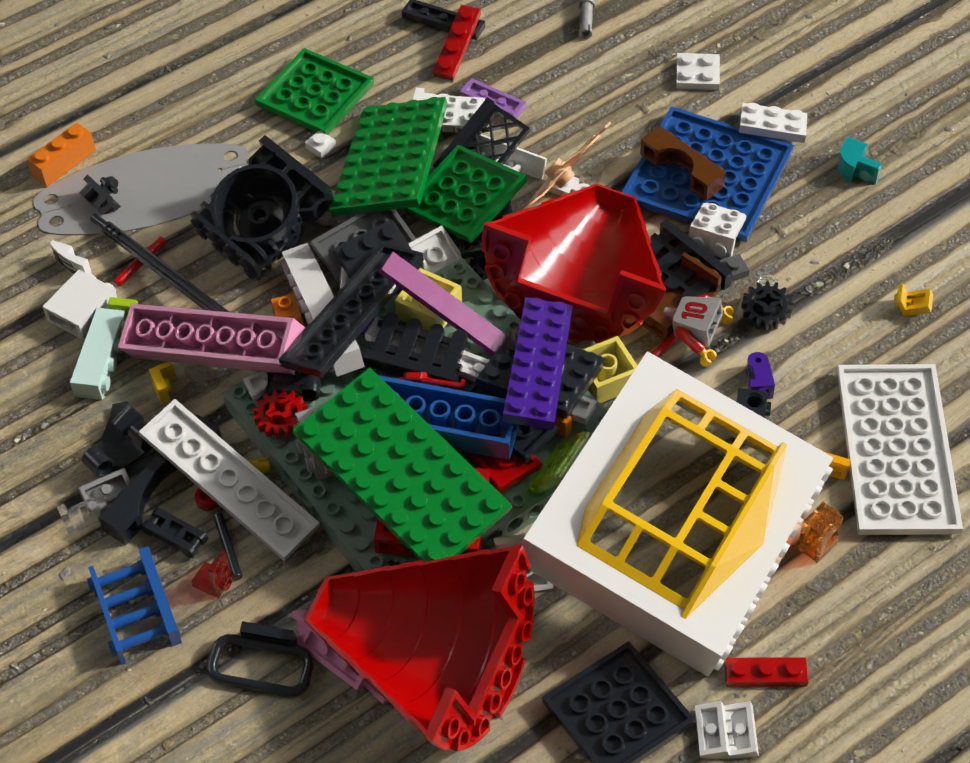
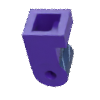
(760, 374)

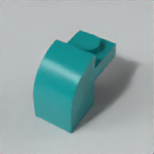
(855, 163)

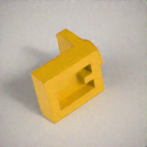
(160, 380)

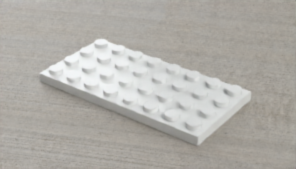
(898, 450)

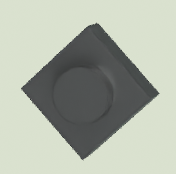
(737, 265)

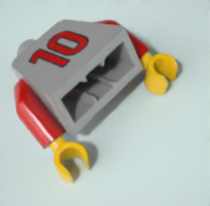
(697, 322)

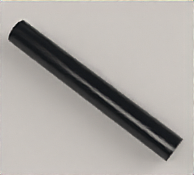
(227, 546)

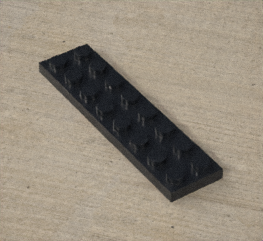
(346, 315)

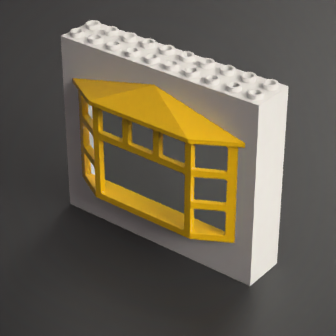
(711, 619)

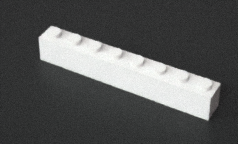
(313, 295)

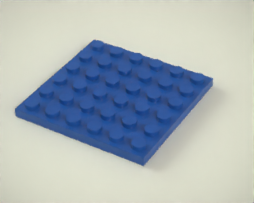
(750, 164)

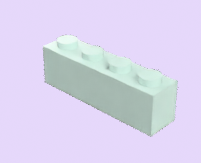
(98, 355)

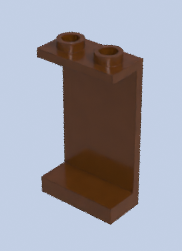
(657, 321)

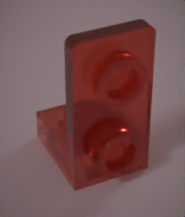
(214, 577)

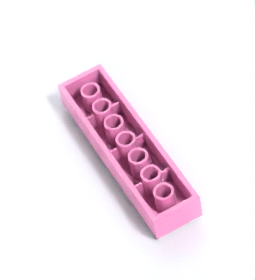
(208, 337)

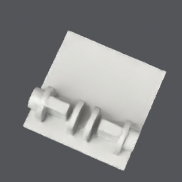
(459, 112)

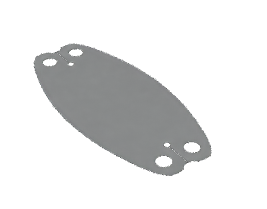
(151, 187)

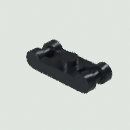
(174, 532)

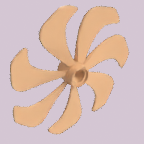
(560, 171)

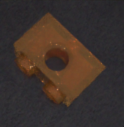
(820, 532)

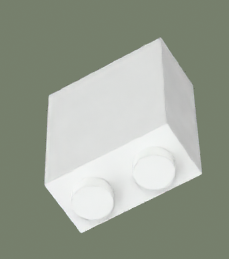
(76, 303)

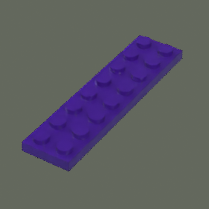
(538, 364)

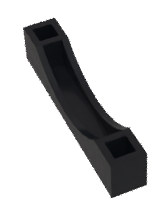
(126, 512)

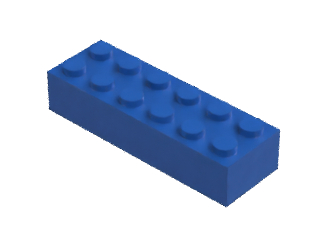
(462, 418)

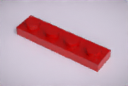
(457, 42)

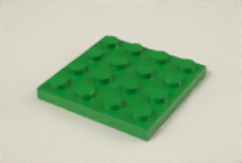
(314, 91)
(467, 193)

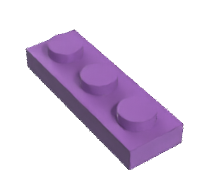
(503, 100)

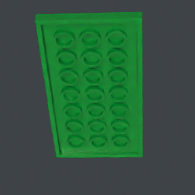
(389, 157)
(402, 469)

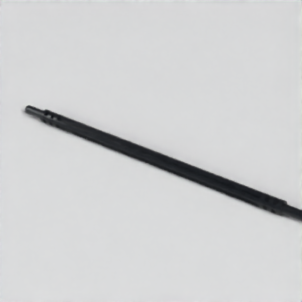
(157, 265)

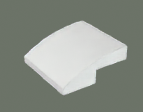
(726, 730)

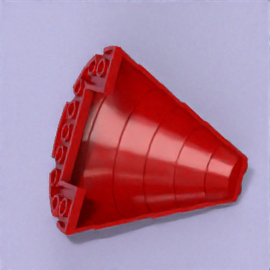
(580, 252)
(435, 637)

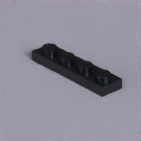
(435, 16)

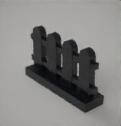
(676, 243)
(399, 360)

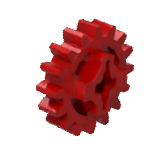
(279, 412)

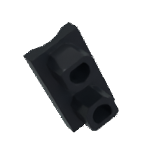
(107, 187)

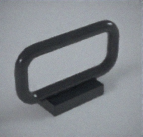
(267, 639)

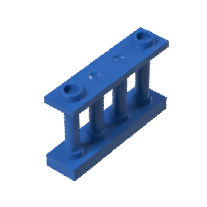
(151, 587)

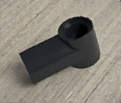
(303, 385)

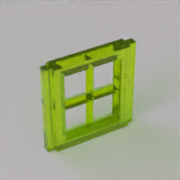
(559, 462)

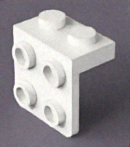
(716, 229)

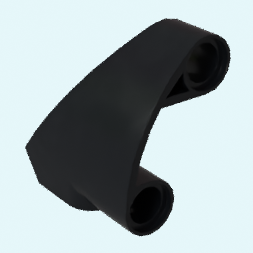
(120, 442)

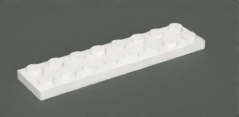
(229, 479)

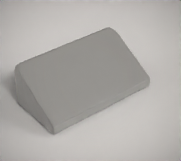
(109, 485)

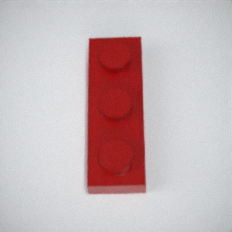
(766, 672)

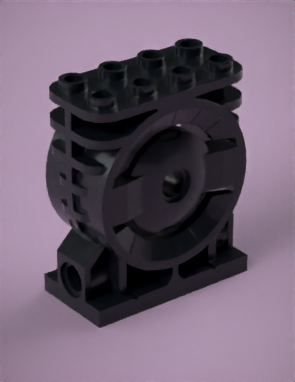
(268, 175)

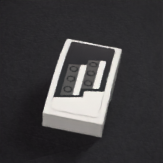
(67, 259)

